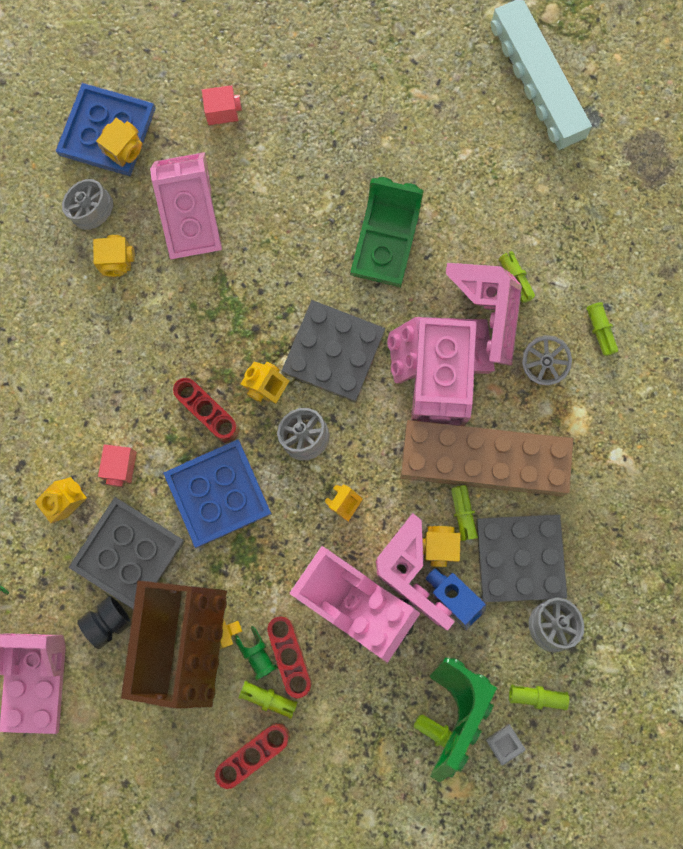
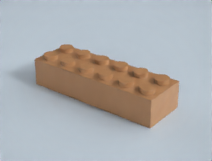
(487, 458)

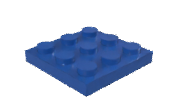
(89, 116)
(217, 493)

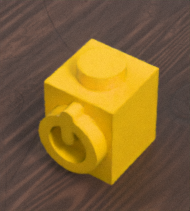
(120, 142)
(113, 255)
(60, 499)
(441, 546)

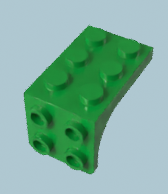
(387, 231)
(473, 700)

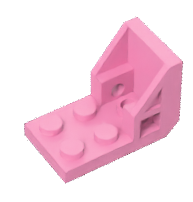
(186, 205)
(480, 286)
(444, 371)
(407, 549)
(355, 604)
(31, 682)

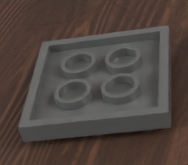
(333, 351)
(125, 550)
(521, 558)

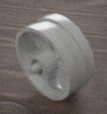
(82, 199)
(547, 360)
(303, 434)
(556, 625)

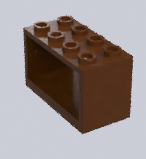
(153, 644)

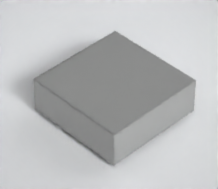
(505, 744)

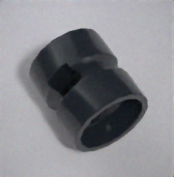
(104, 622)

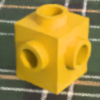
(264, 382)

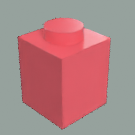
(221, 105)
(117, 465)

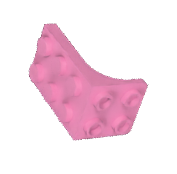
(404, 349)

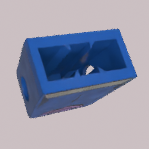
(465, 606)

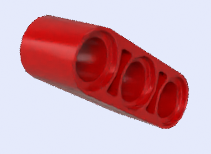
(197, 401)
(289, 671)
(240, 762)

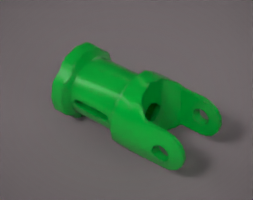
(257, 656)

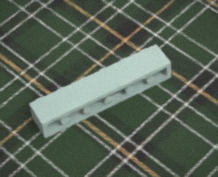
(540, 74)

